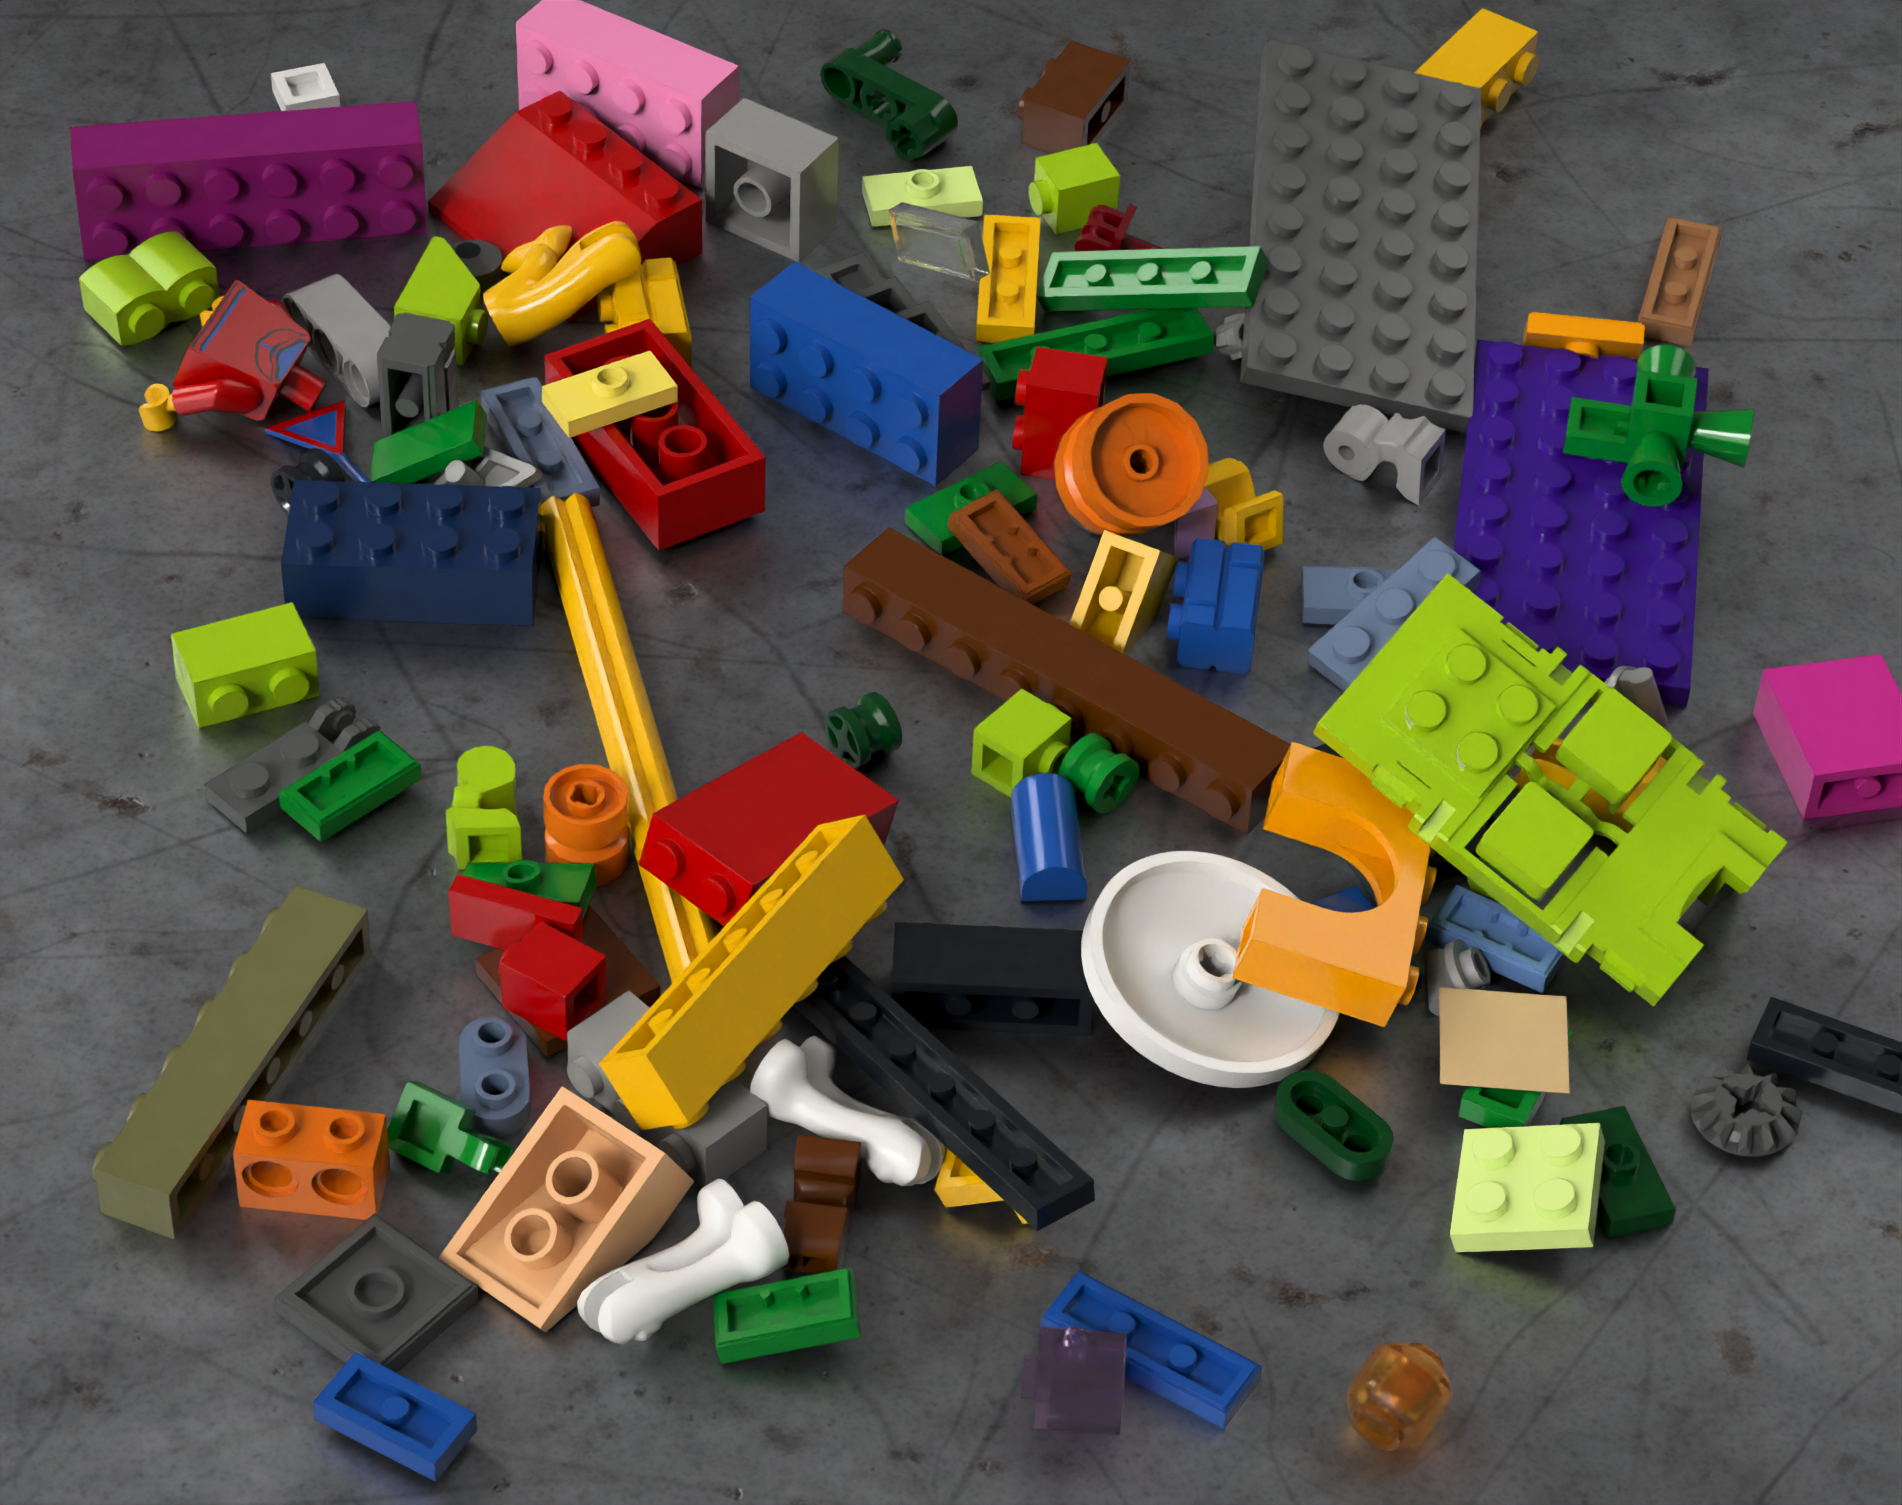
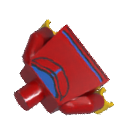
(237, 364)

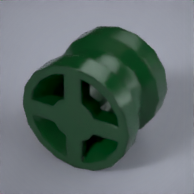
(863, 730)

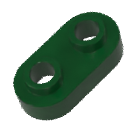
(1343, 1130)

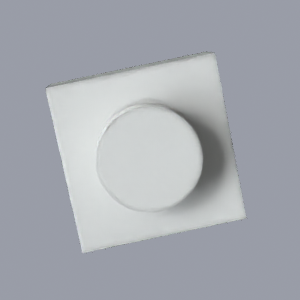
(305, 88)

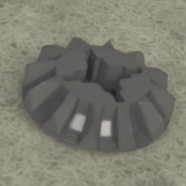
(1751, 1133)

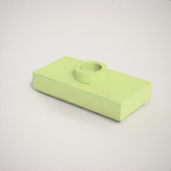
(942, 190)

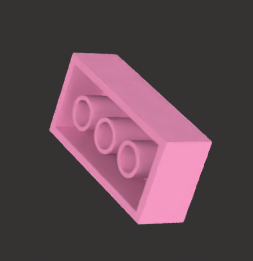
(629, 78)

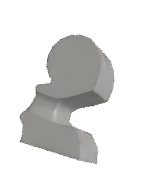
(1368, 438)

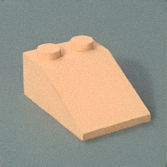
(565, 1211)

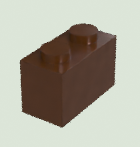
(1074, 99)

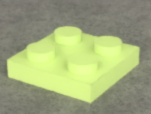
(1528, 1188)

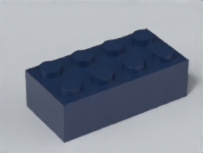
(413, 552)

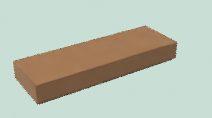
(1679, 281)

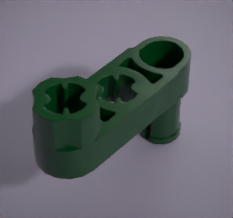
(909, 112)

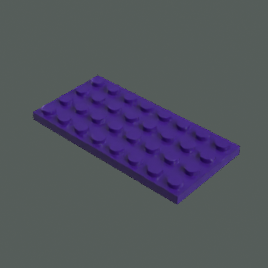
(1559, 535)

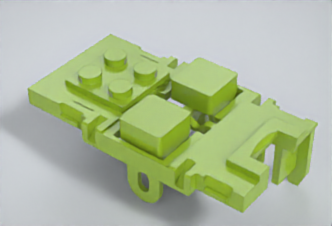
(1462, 704)

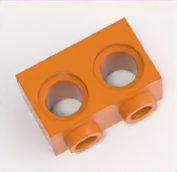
(311, 1160)

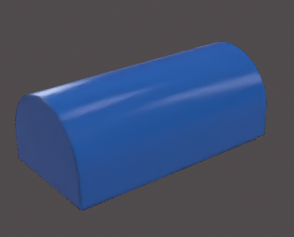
(1047, 839)

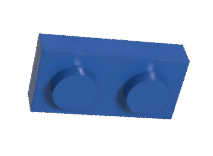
(395, 1416)

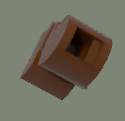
(824, 1195)

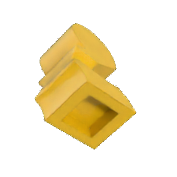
(1240, 513)

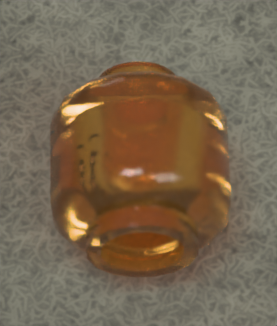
(1398, 1395)

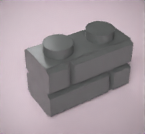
(416, 372)

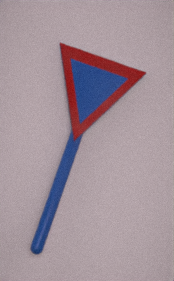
(320, 430)

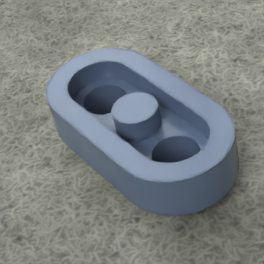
(495, 1075)

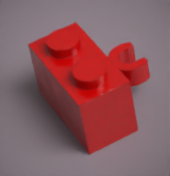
(1054, 395)

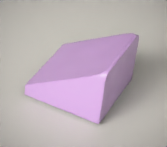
(1196, 523)

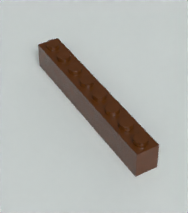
(1012, 645)

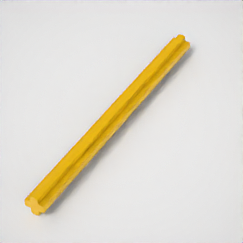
(620, 709)

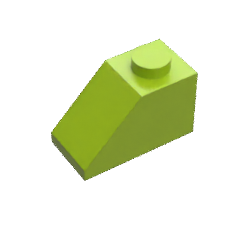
(448, 292)

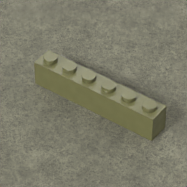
(236, 1053)

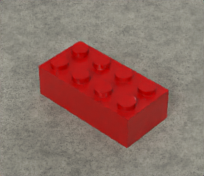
(676, 465)

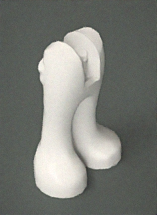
(801, 1091)
(726, 1249)

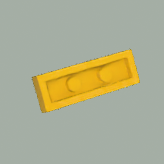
(1010, 289)

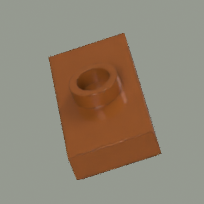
(1009, 548)

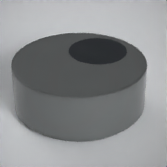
(482, 261)

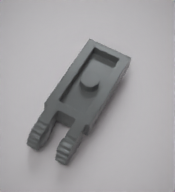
(251, 788)

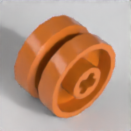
(1131, 465)

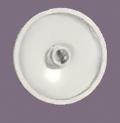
(1163, 969)

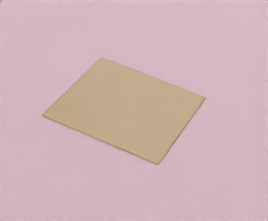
(1503, 1040)

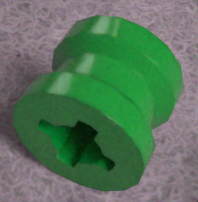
(1099, 772)

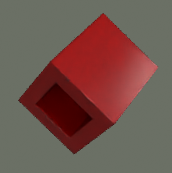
(552, 980)

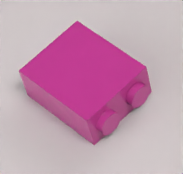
(1834, 734)

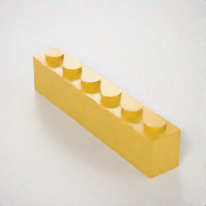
(752, 975)

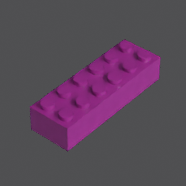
(251, 178)

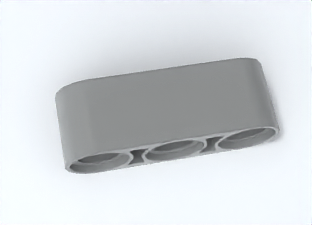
(342, 334)

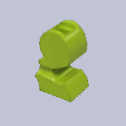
(484, 809)

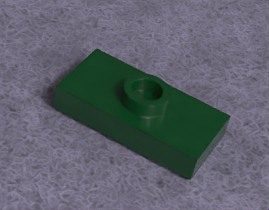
(1630, 1186)

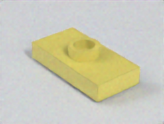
(609, 394)

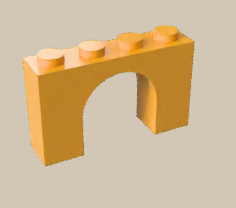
(1329, 956)

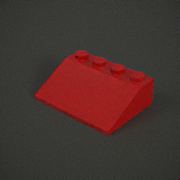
(568, 169)

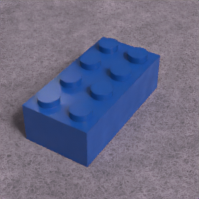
(865, 373)

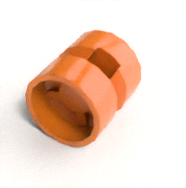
(587, 820)

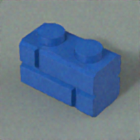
(1218, 606)

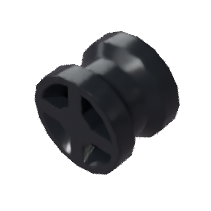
(312, 466)

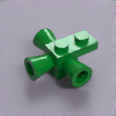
(1657, 428)

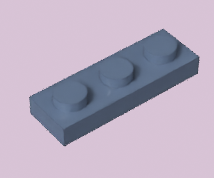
(535, 437)
(1371, 624)

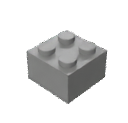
(771, 179)

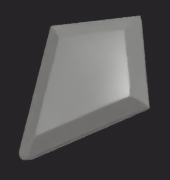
(490, 470)

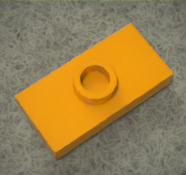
(1584, 335)

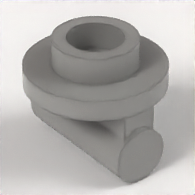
(1641, 689)
(1454, 968)

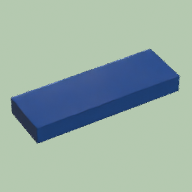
(1160, 1350)

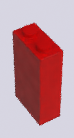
(744, 825)

